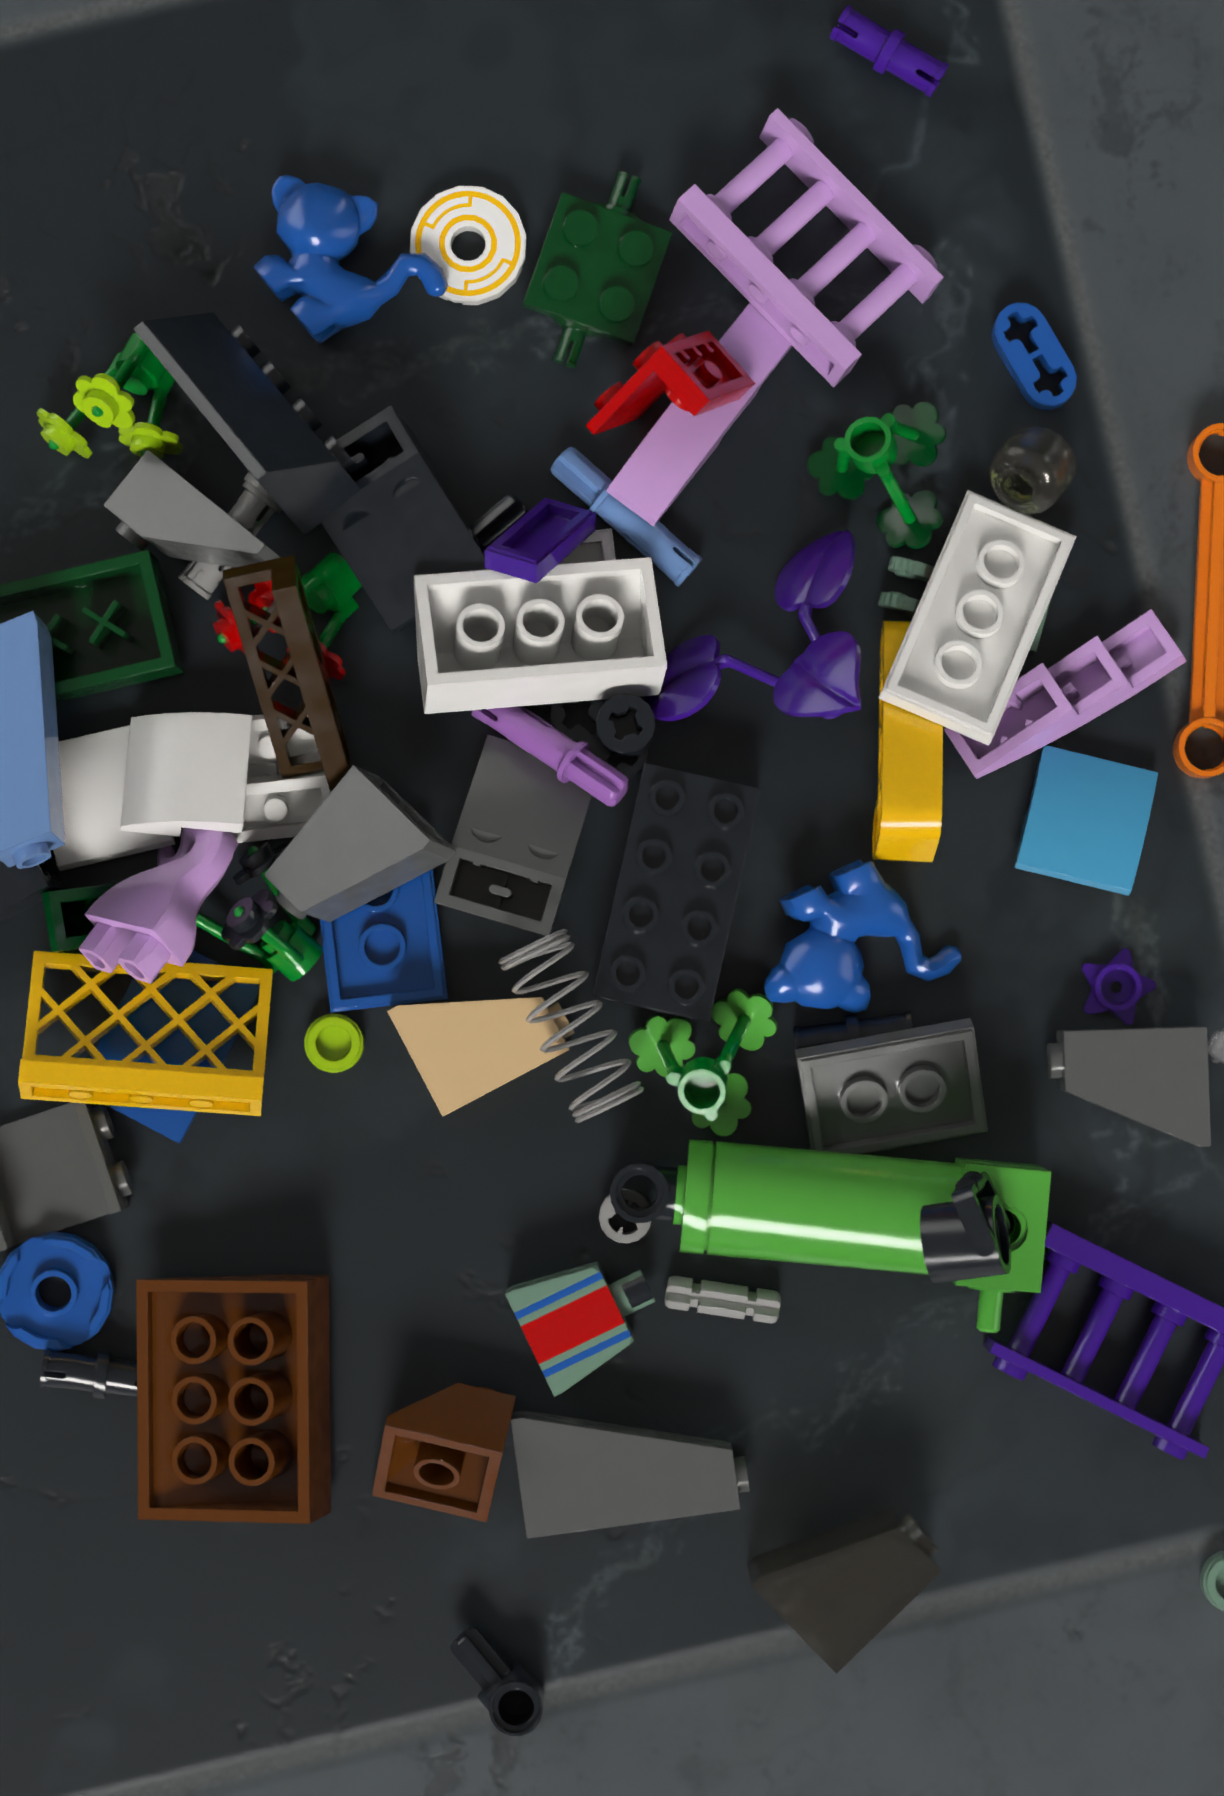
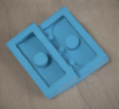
(1086, 820)

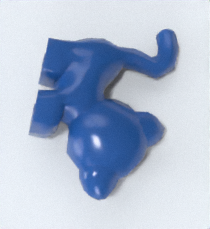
(319, 230)
(824, 962)

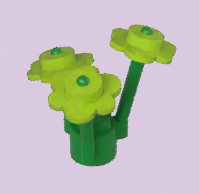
(105, 404)

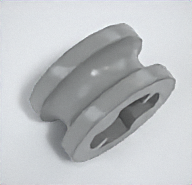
(608, 1211)

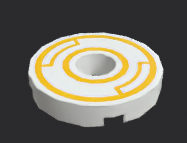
(489, 216)

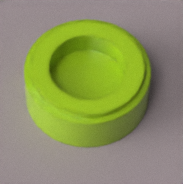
(334, 1043)

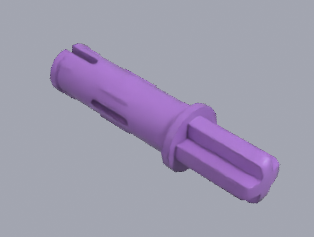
(565, 756)

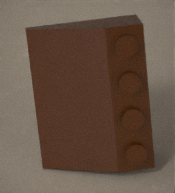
(234, 1398)

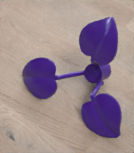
(817, 683)

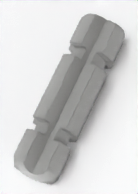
(722, 1299)

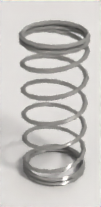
(546, 945)

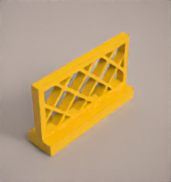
(141, 1083)

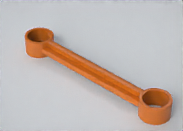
(1207, 662)

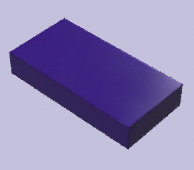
(540, 540)

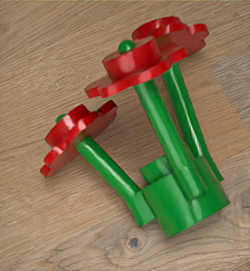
(327, 588)

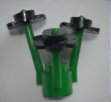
(284, 945)

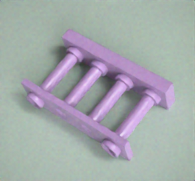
(790, 302)

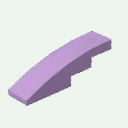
(684, 442)
(1073, 692)

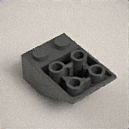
(514, 840)

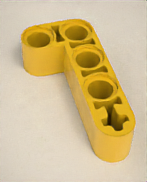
(909, 772)

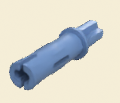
(655, 542)

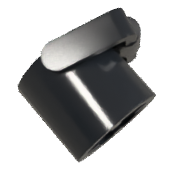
(968, 1234)

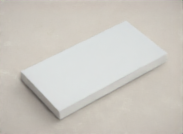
(977, 618)

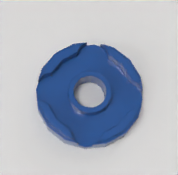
(84, 1271)

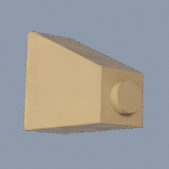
(475, 1045)

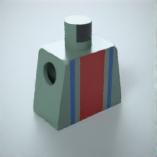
(577, 1319)

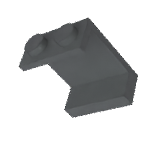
(58, 1172)

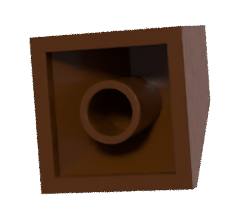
(445, 1451)

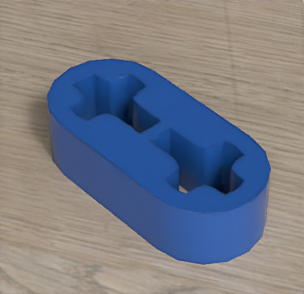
(1045, 348)

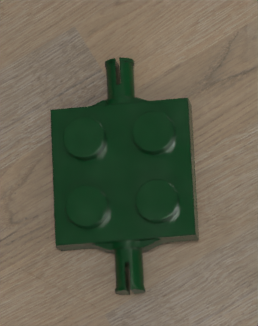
(597, 269)

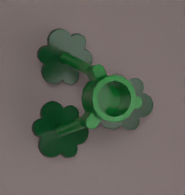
(871, 449)

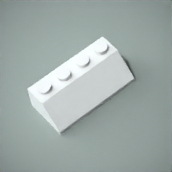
(525, 643)

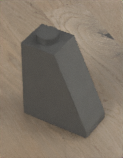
(355, 850)
(1141, 1074)

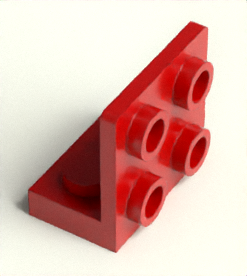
(690, 370)

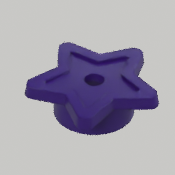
(1132, 987)

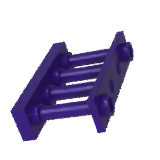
(1118, 1282)

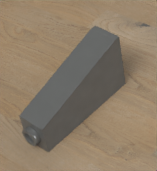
(615, 1475)

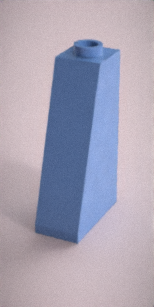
(28, 745)

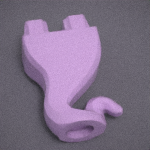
(155, 912)

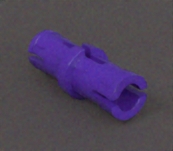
(889, 51)

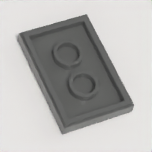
(893, 1089)

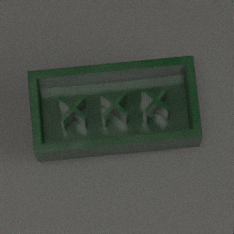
(104, 623)

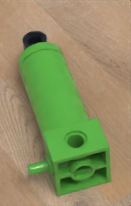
(835, 1209)

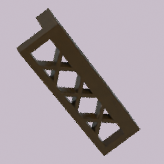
(308, 670)

